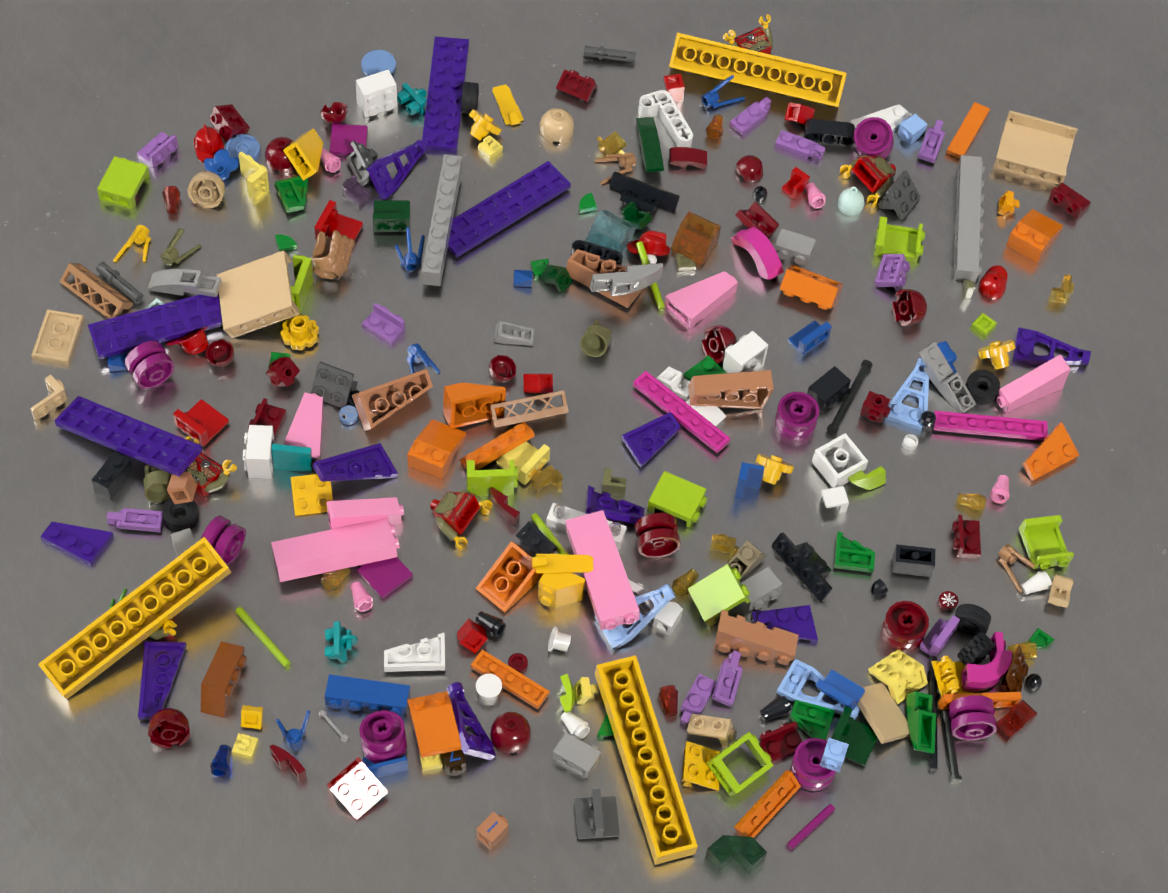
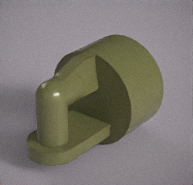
(595, 340)
(156, 484)

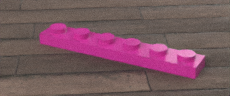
(683, 413)
(990, 425)

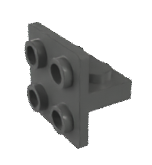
(360, 160)
(900, 196)
(333, 384)
(596, 816)

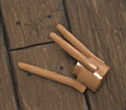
(625, 160)
(1010, 555)

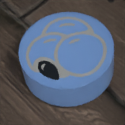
(348, 415)

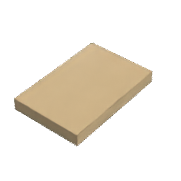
(57, 337)
(883, 713)

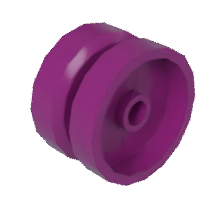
(873, 137)
(149, 364)
(796, 416)
(225, 538)
(972, 717)
(383, 736)
(807, 765)

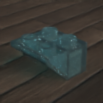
(610, 231)

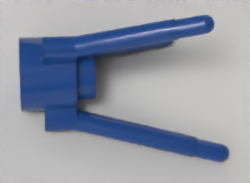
(711, 98)
(410, 261)
(417, 355)
(294, 736)

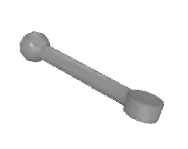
(344, 738)

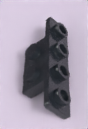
(643, 194)
(805, 564)

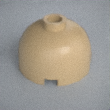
(557, 126)
(206, 189)

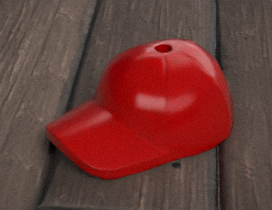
(993, 283)

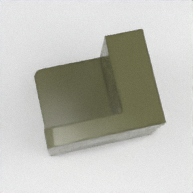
(613, 485)

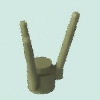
(170, 254)

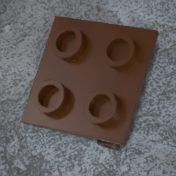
(1014, 675)

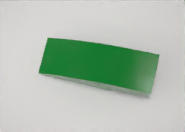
(921, 721)

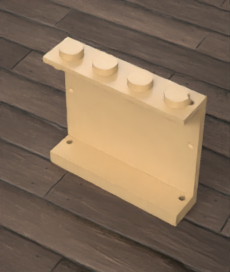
(1035, 148)
(256, 295)

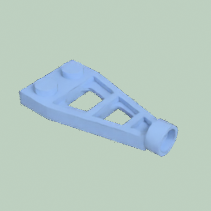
(905, 414)
(620, 635)
(795, 680)

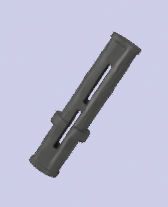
(603, 53)
(113, 277)

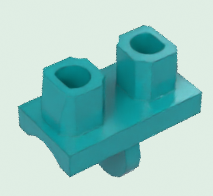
(415, 98)
(342, 640)

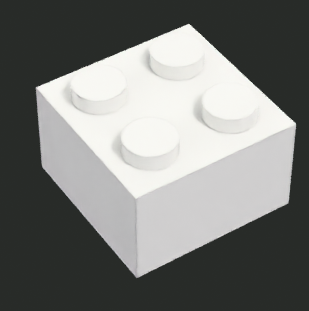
(376, 93)
(746, 354)
(258, 452)
(839, 460)

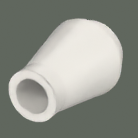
(1036, 583)
(575, 724)

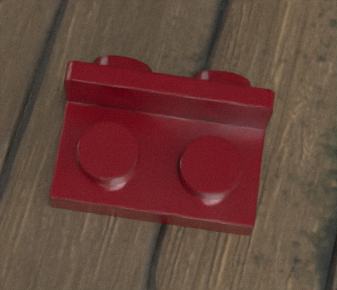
(576, 85)
(228, 121)
(1069, 200)
(758, 218)
(268, 416)
(967, 538)
(780, 742)

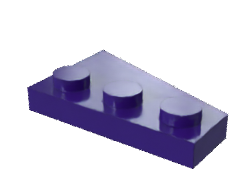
(650, 437)
(792, 619)

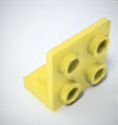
(256, 178)
(527, 459)
(900, 674)

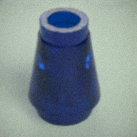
(222, 761)

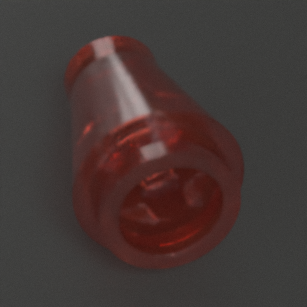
(171, 198)
(669, 700)

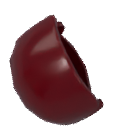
(335, 114)
(750, 168)
(220, 353)
(502, 369)

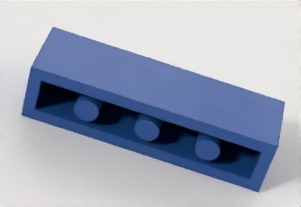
(366, 695)

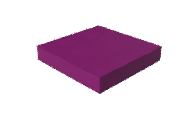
(343, 135)
(385, 575)

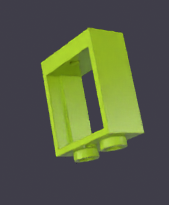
(723, 774)

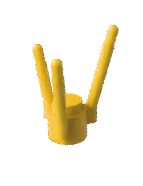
(139, 236)

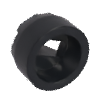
(763, 193)
(928, 414)
(879, 587)
(1035, 685)

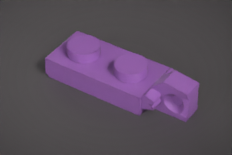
(751, 116)
(932, 142)
(799, 145)
(136, 519)
(728, 679)
(697, 698)

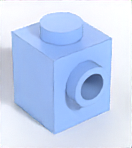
(912, 129)
(834, 755)

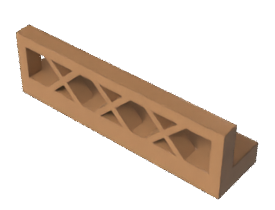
(100, 287)
(531, 415)

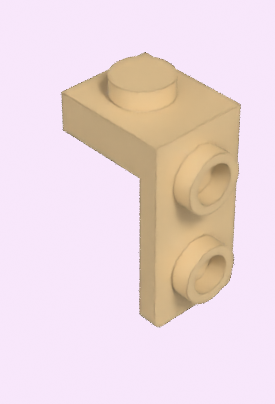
(55, 399)
(713, 727)

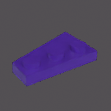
(613, 509)
(77, 541)

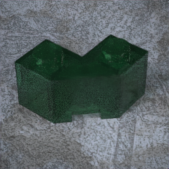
(739, 848)

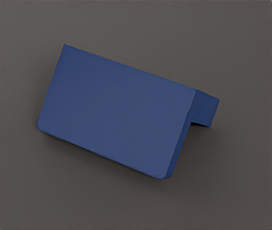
(810, 336)
(749, 476)
(841, 689)
(387, 767)

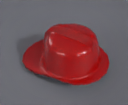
(207, 143)
(653, 242)
(192, 343)

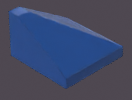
(523, 278)
(116, 362)

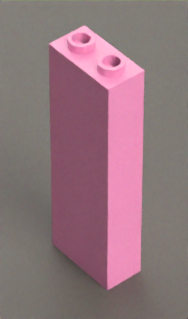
(335, 549)
(608, 582)

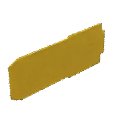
(507, 105)
(562, 563)

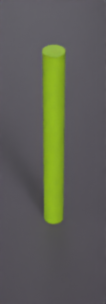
(654, 287)
(546, 531)
(263, 637)

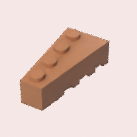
(584, 264)
(732, 390)
(384, 400)
(755, 639)

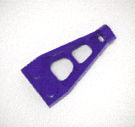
(380, 176)
(1025, 346)
(473, 745)

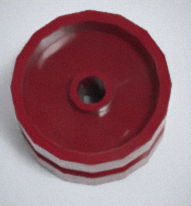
(657, 535)
(905, 626)

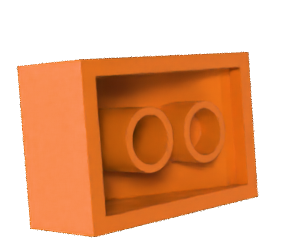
(1033, 235)
(471, 403)
(435, 448)
(509, 577)
(434, 724)

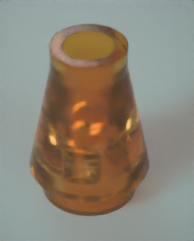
(715, 128)

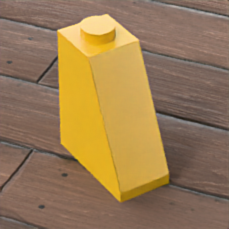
(305, 153)

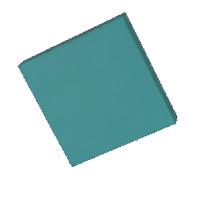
(292, 458)

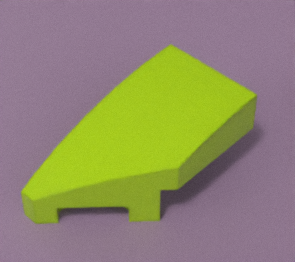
(871, 480)
(569, 699)

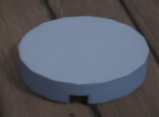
(378, 61)
(243, 143)

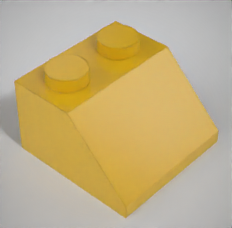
(560, 589)

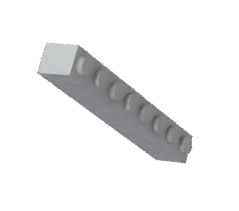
(968, 219)
(442, 220)

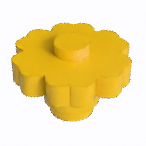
(483, 125)
(299, 332)
(997, 352)
(773, 467)

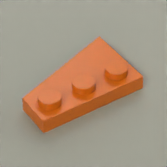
(1052, 453)

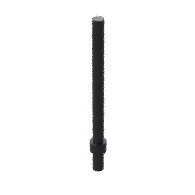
(933, 758)

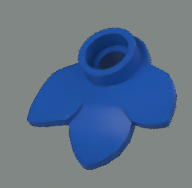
(221, 164)

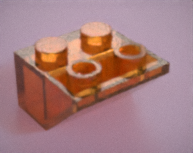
(696, 237)

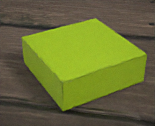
(983, 325)

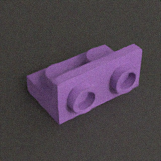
(158, 149)
(892, 271)
(384, 324)
(939, 636)

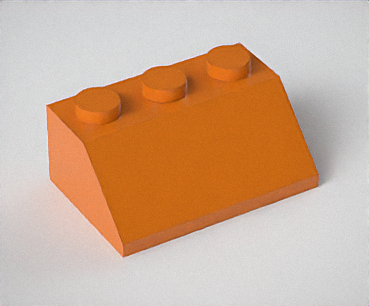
(810, 287)

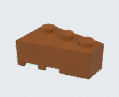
(222, 678)

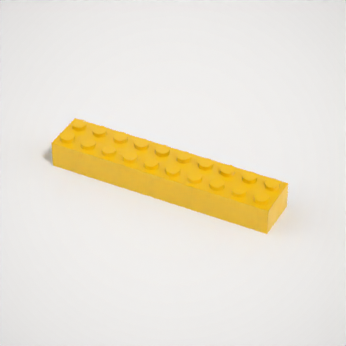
(758, 70)
(134, 618)
(645, 760)

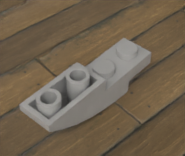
(184, 280)
(621, 283)
(944, 379)

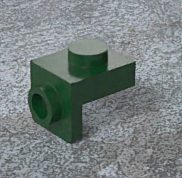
(635, 217)
(558, 276)

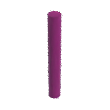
(810, 826)

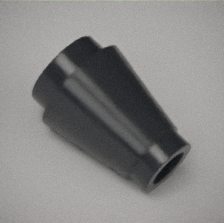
(492, 624)
(776, 708)

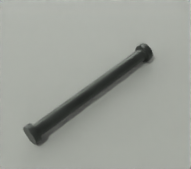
(833, 427)
(955, 777)

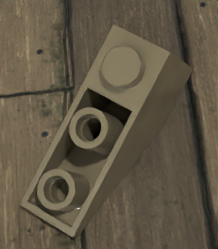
(747, 559)

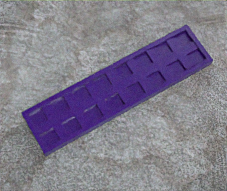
(445, 94)
(505, 207)
(155, 324)
(128, 436)

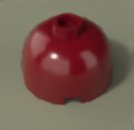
(275, 156)
(909, 307)
(716, 342)
(168, 728)
(510, 733)

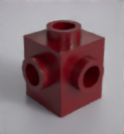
(282, 372)
(875, 407)

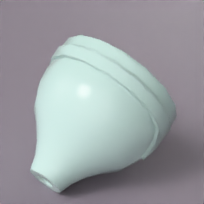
(851, 201)

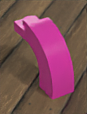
(761, 250)
(983, 677)

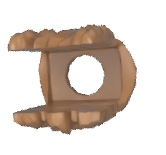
(332, 255)

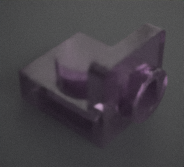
(355, 192)

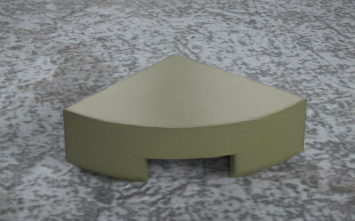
(684, 263)
(968, 287)

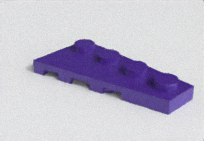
(359, 464)
(158, 674)

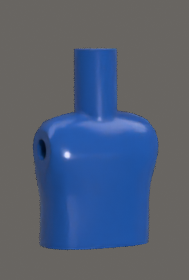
(948, 353)

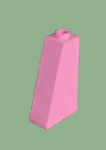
(701, 298)
(1034, 385)
(308, 425)
(353, 512)

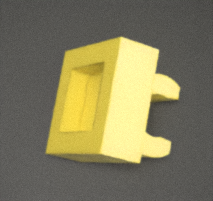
(490, 147)
(584, 690)
(245, 746)
(431, 762)

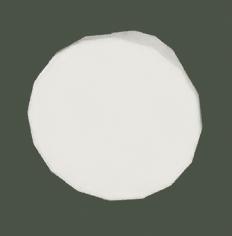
(559, 640)
(488, 686)

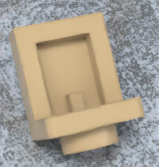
(1060, 591)

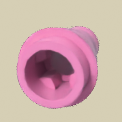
(330, 161)
(815, 196)
(1000, 491)
(361, 598)

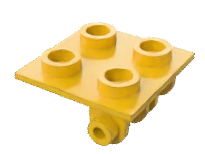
(310, 494)
(949, 676)
(695, 767)

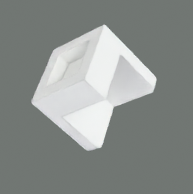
(835, 498)

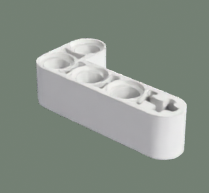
(663, 105)

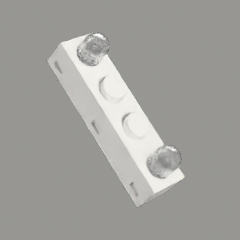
(560, 513)

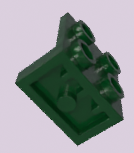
(391, 215)
(856, 734)

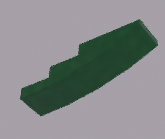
(650, 144)

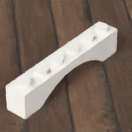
(666, 619)

